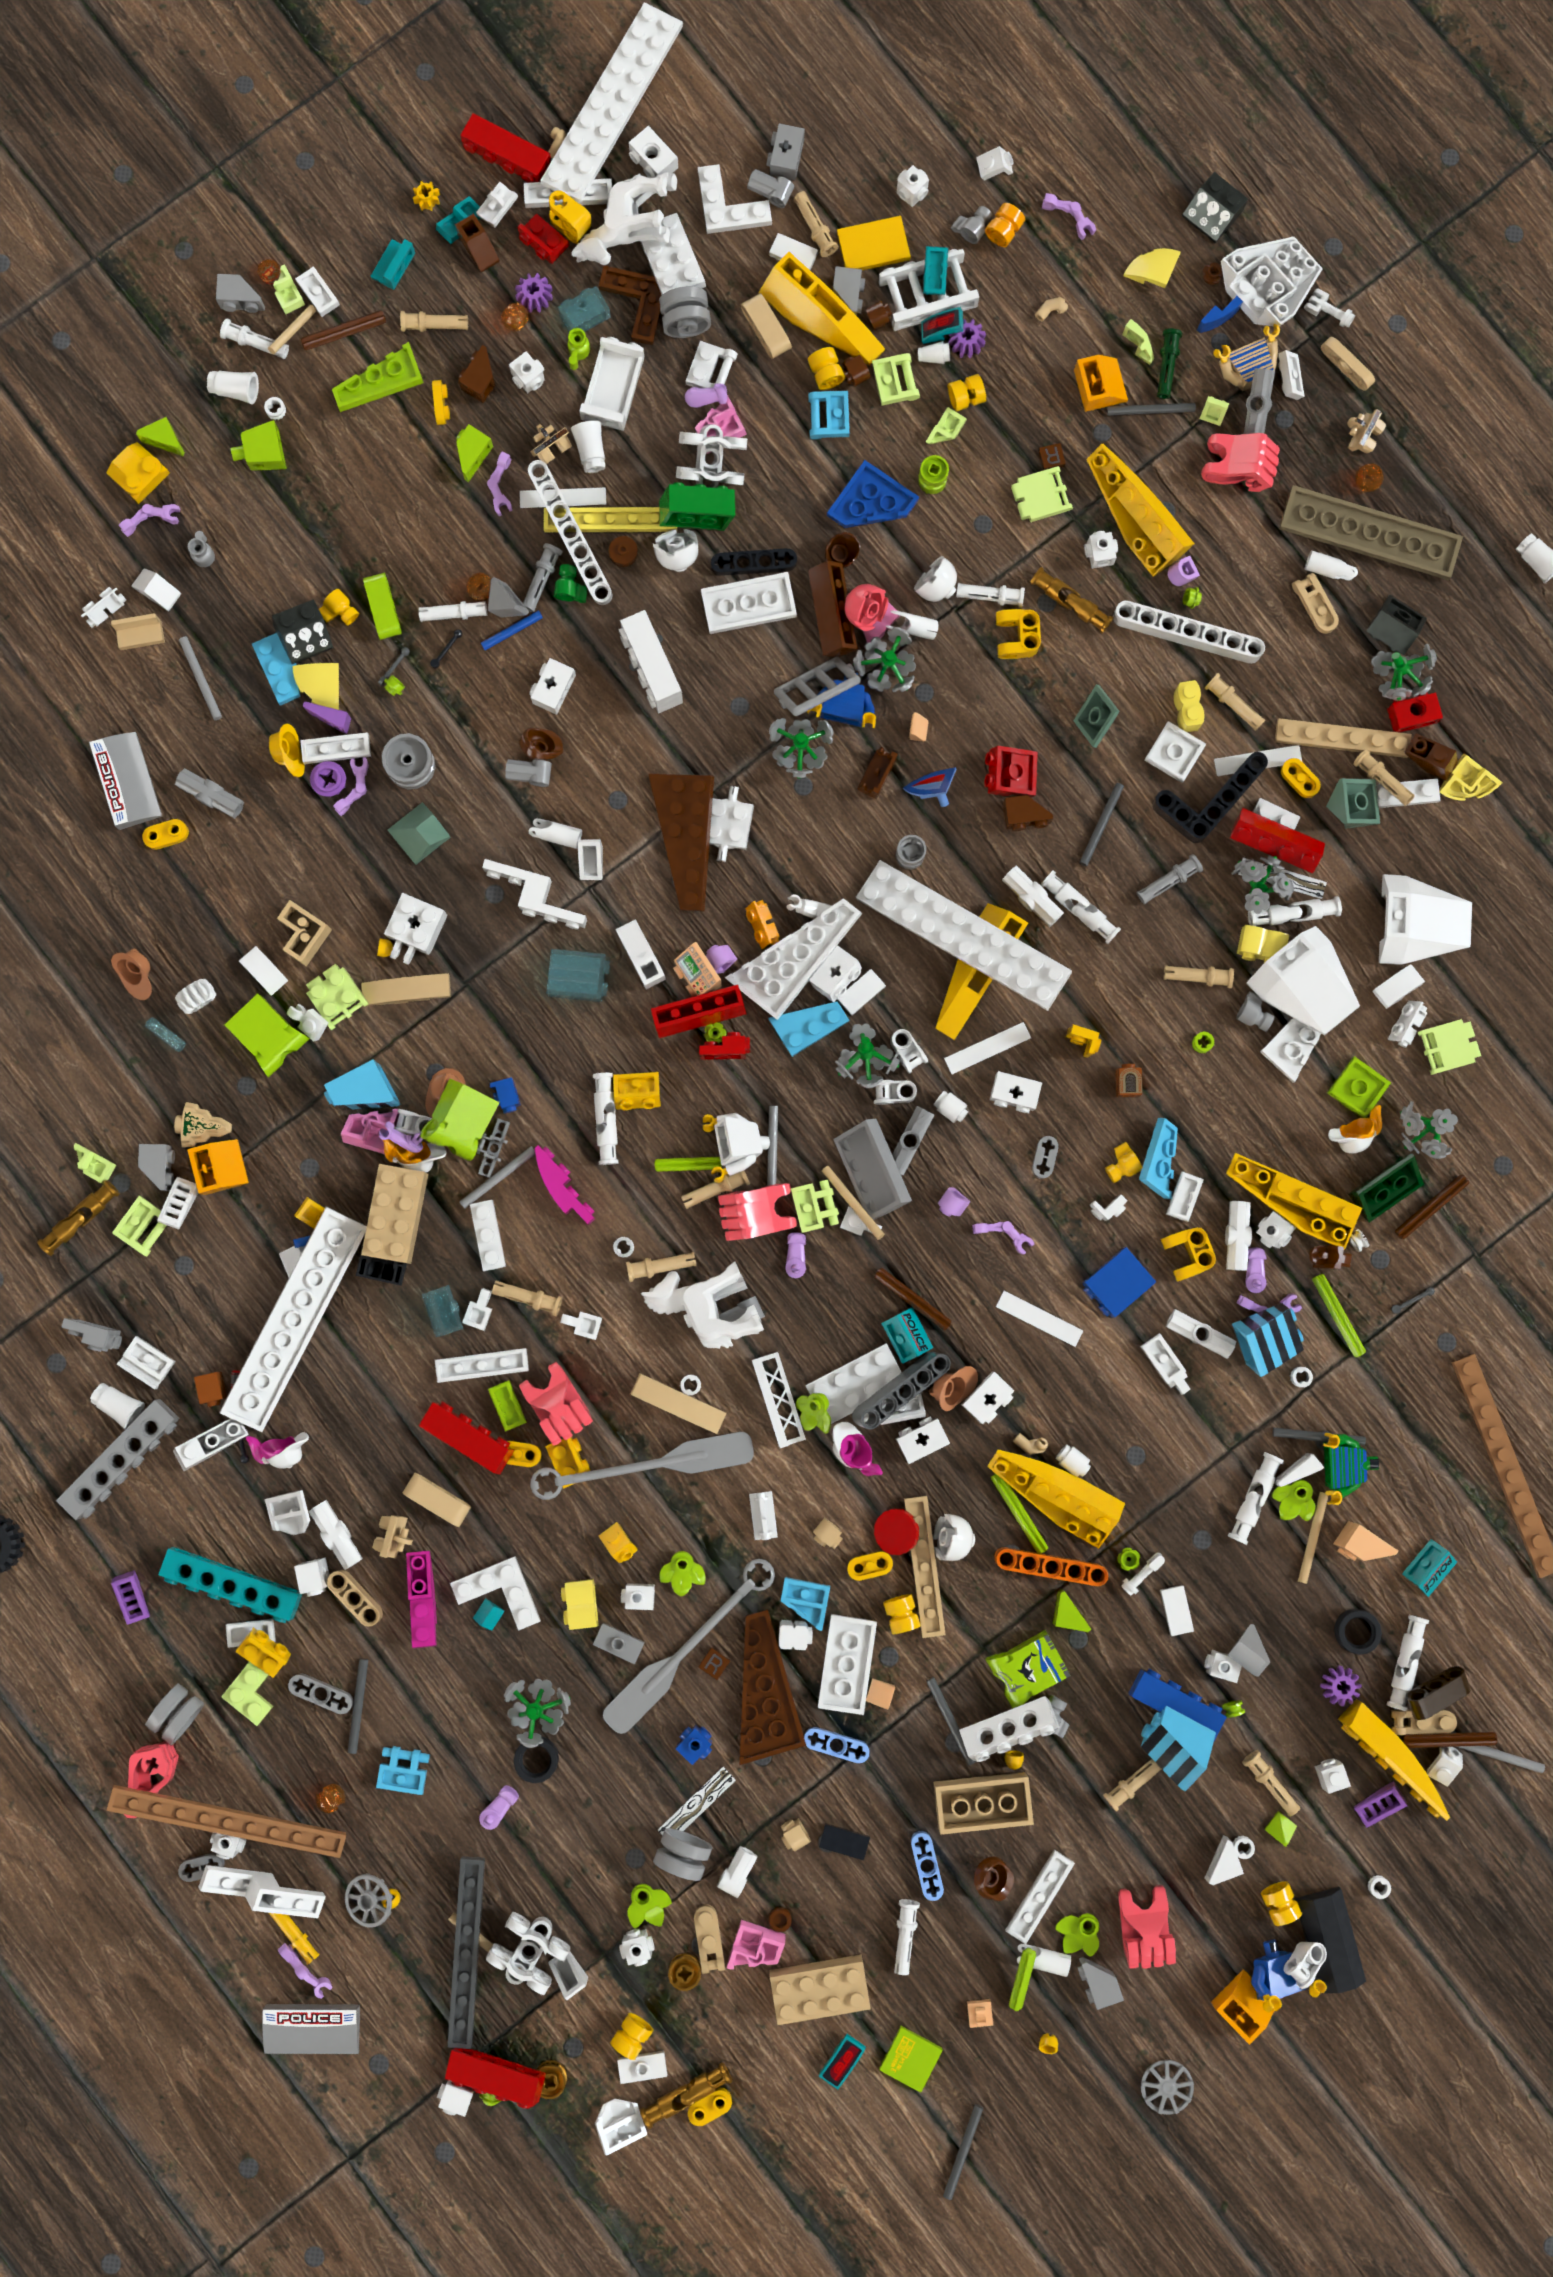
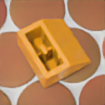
(1099, 382)
(218, 1166)
(1241, 2009)

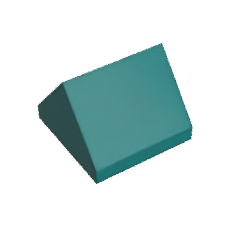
(488, 1614)

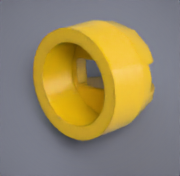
(385, 948)
(1014, 1759)
(395, 1901)
(1048, 2044)

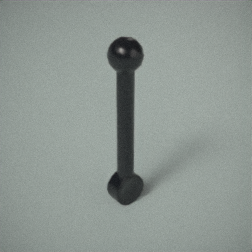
(435, 663)
(244, 1458)

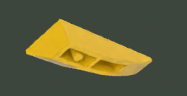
(817, 309)
(1138, 513)
(970, 984)
(1297, 1202)
(1060, 1496)
(1391, 1752)

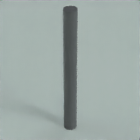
(1150, 409)
(1104, 818)
(1309, 1435)
(357, 1706)
(948, 1716)
(963, 2151)

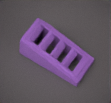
(336, 718)
(138, 1594)
(1384, 1792)

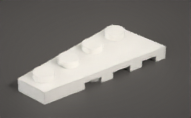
(1291, 1048)

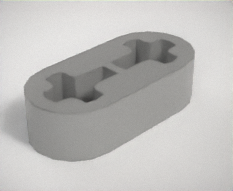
(1050, 1158)
(198, 1861)

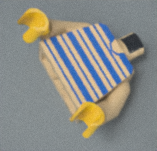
(1239, 364)

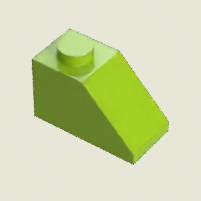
(472, 449)

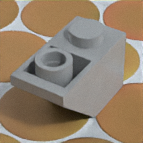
(847, 287)
(236, 294)
(156, 1163)
(1101, 1982)

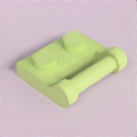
(888, 380)
(136, 1222)

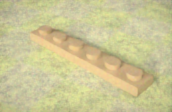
(1342, 737)
(925, 1570)

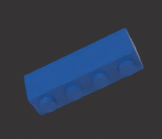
(1159, 1694)

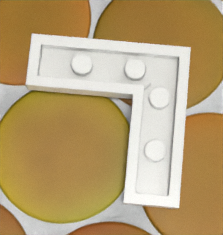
(732, 217)
(509, 1577)

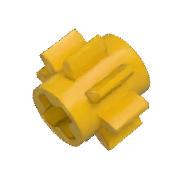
(426, 202)

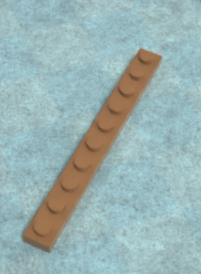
(1505, 1464)
(226, 1821)

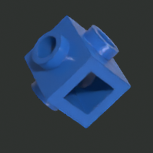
(688, 1749)

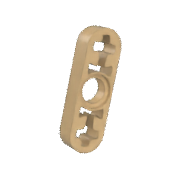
(1347, 363)

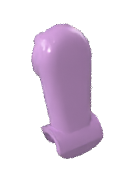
(699, 397)
(408, 1142)
(795, 1259)
(1255, 1275)
(495, 1811)

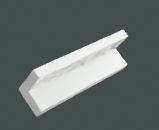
(770, 1403)

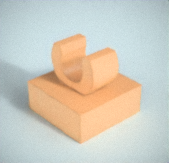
(980, 2013)

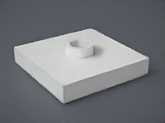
(1175, 752)

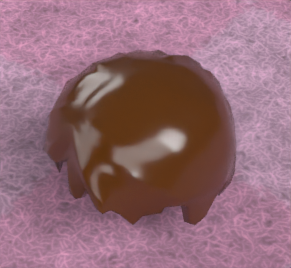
(842, 549)

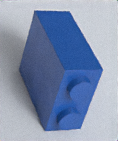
(1118, 1283)

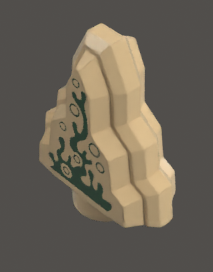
(199, 1125)

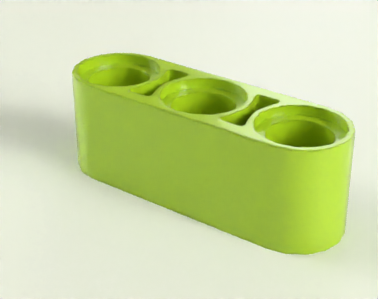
(382, 606)

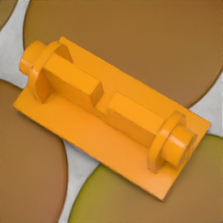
(757, 915)

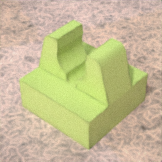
(1214, 411)

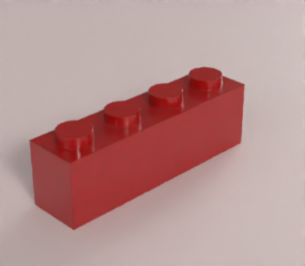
(505, 149)
(1277, 840)
(698, 1011)
(466, 1437)
(495, 2076)

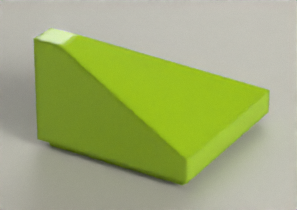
(1281, 1828)

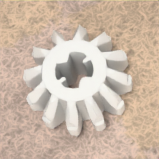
(195, 996)

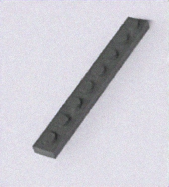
(466, 1952)

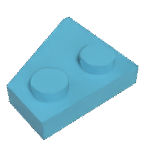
(806, 1599)

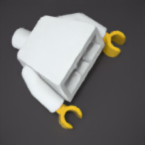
(737, 1142)

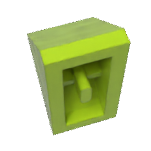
(161, 435)
(1067, 1615)

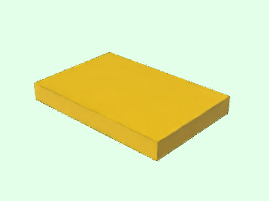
(874, 244)

